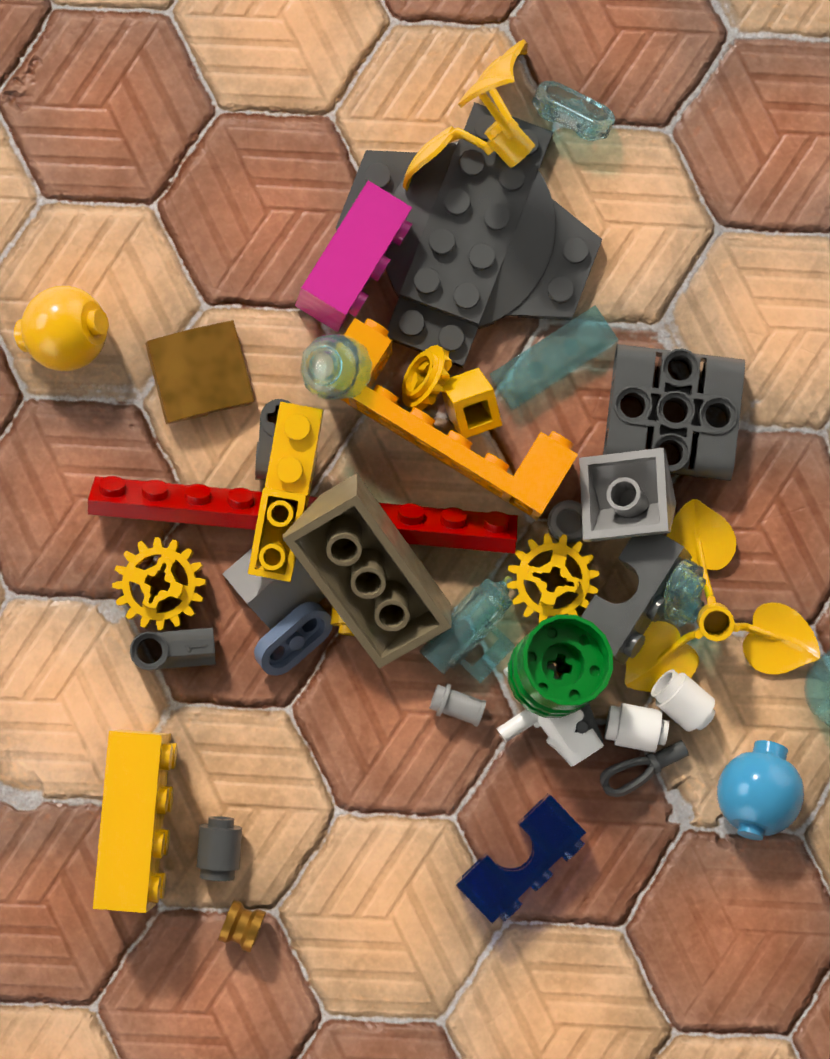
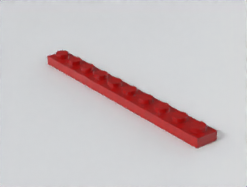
(240, 509)

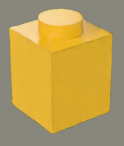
(471, 403)

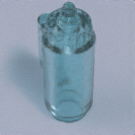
(471, 622)

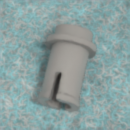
(457, 705)

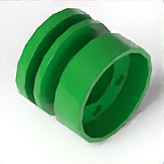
(579, 654)

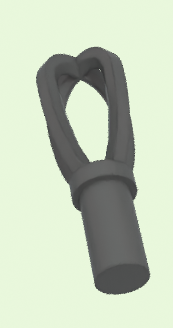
(654, 762)

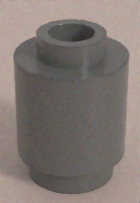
(219, 849)

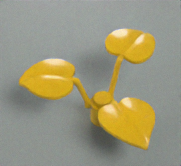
(504, 134)
(775, 641)

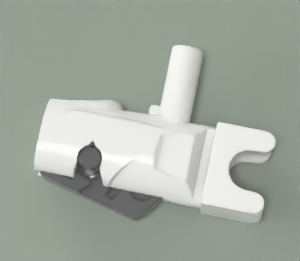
(571, 736)

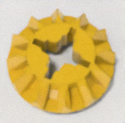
(426, 377)

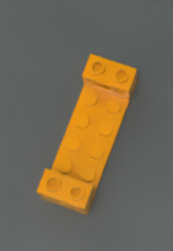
(526, 490)

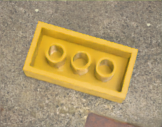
(132, 821)

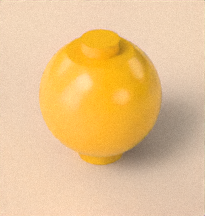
(62, 328)

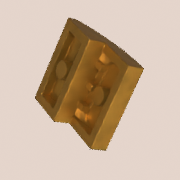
(199, 372)

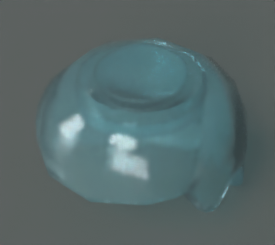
(335, 367)

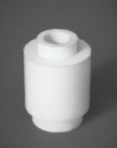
(683, 700)
(636, 727)

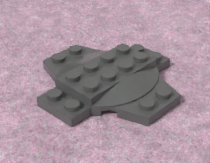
(479, 241)

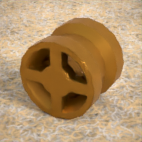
(241, 926)

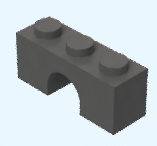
(625, 623)

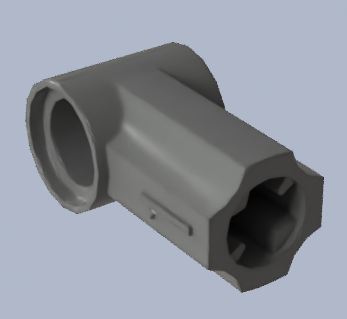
(179, 648)

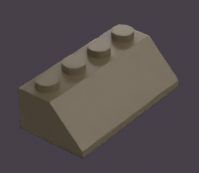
(368, 572)

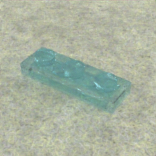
(553, 358)

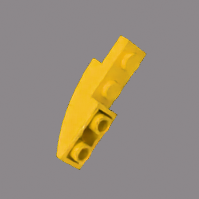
(285, 489)

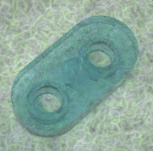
(574, 110)
(684, 593)

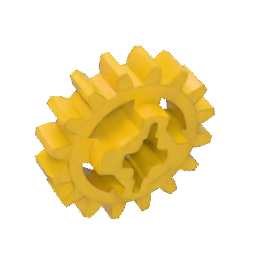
(558, 560)
(165, 564)

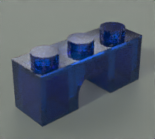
(497, 888)

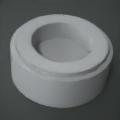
(567, 520)

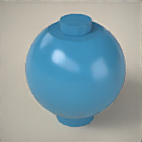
(760, 791)

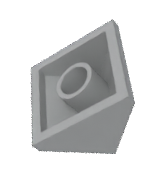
(626, 495)
(272, 597)

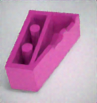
(354, 257)

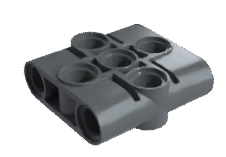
(719, 387)

